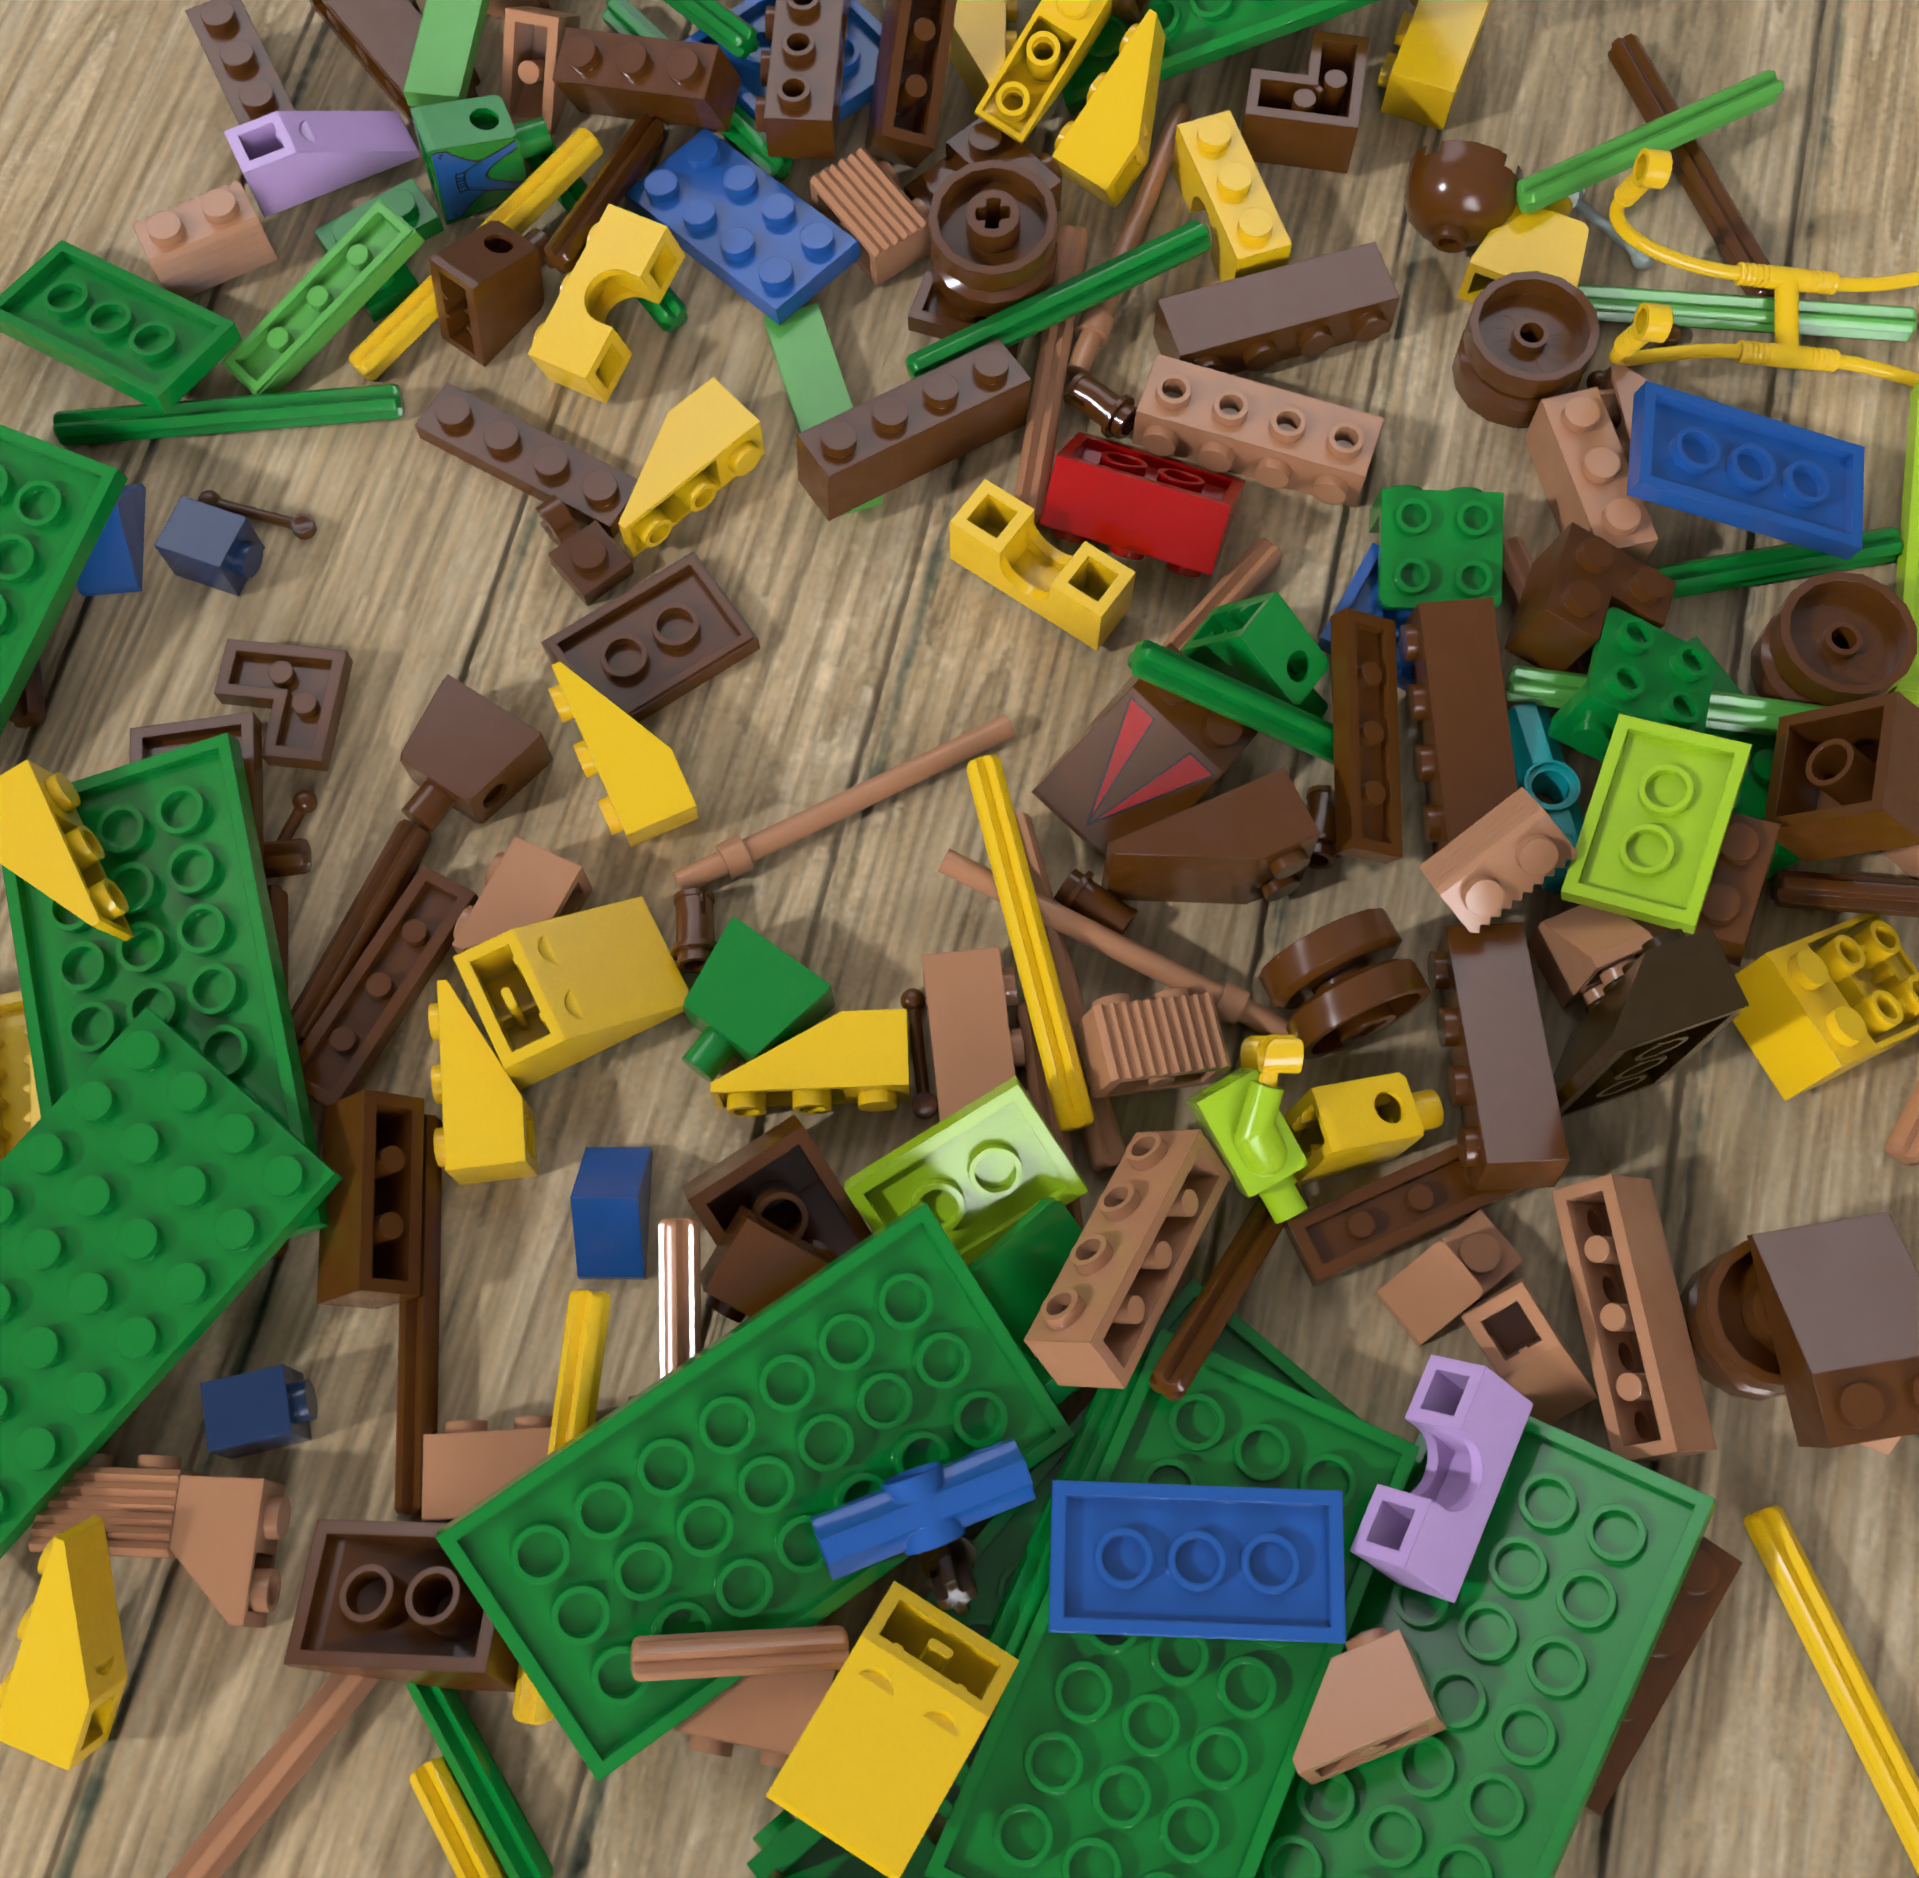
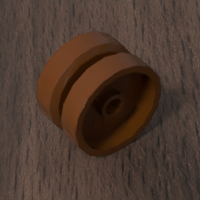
(992, 236)
(1524, 344)
(1835, 642)
(1344, 982)
(1732, 1327)

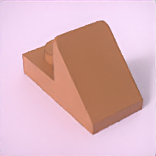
(1449, 1277)

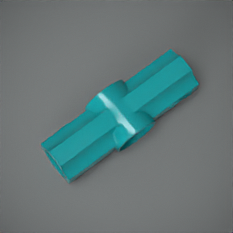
(1543, 770)

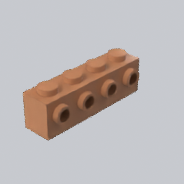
(1256, 431)
(1128, 1260)
(1633, 1319)

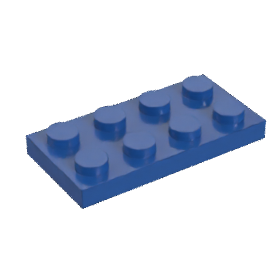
(744, 225)
(1746, 470)
(1197, 1562)

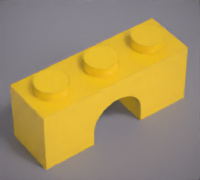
(1220, 176)
(620, 261)
(1001, 544)

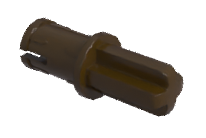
(952, 1574)

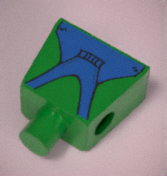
(475, 152)

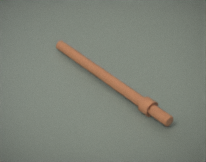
(1097, 322)
(737, 854)
(1229, 999)

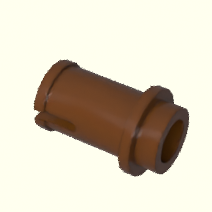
(1102, 405)
(1323, 815)
(1094, 902)
(693, 929)

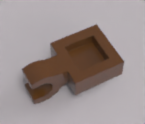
(584, 557)

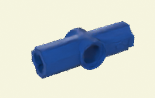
(922, 1508)

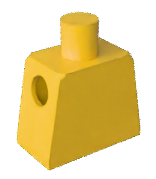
(1526, 243)
(1360, 1123)

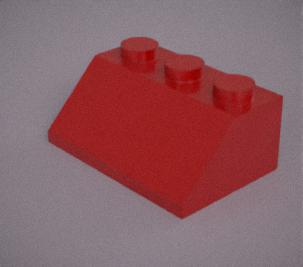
(1141, 504)

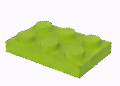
(1656, 823)
(973, 1171)

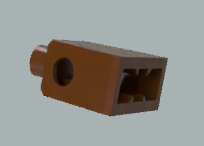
(488, 287)
(468, 756)

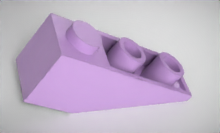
(312, 153)

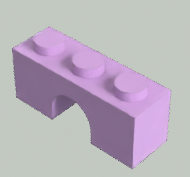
(1470, 1438)

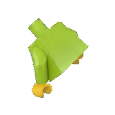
(1249, 1130)

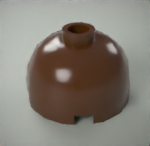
(1459, 193)

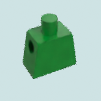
(1264, 648)
(749, 1001)

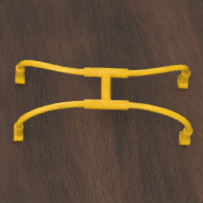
(1654, 321)

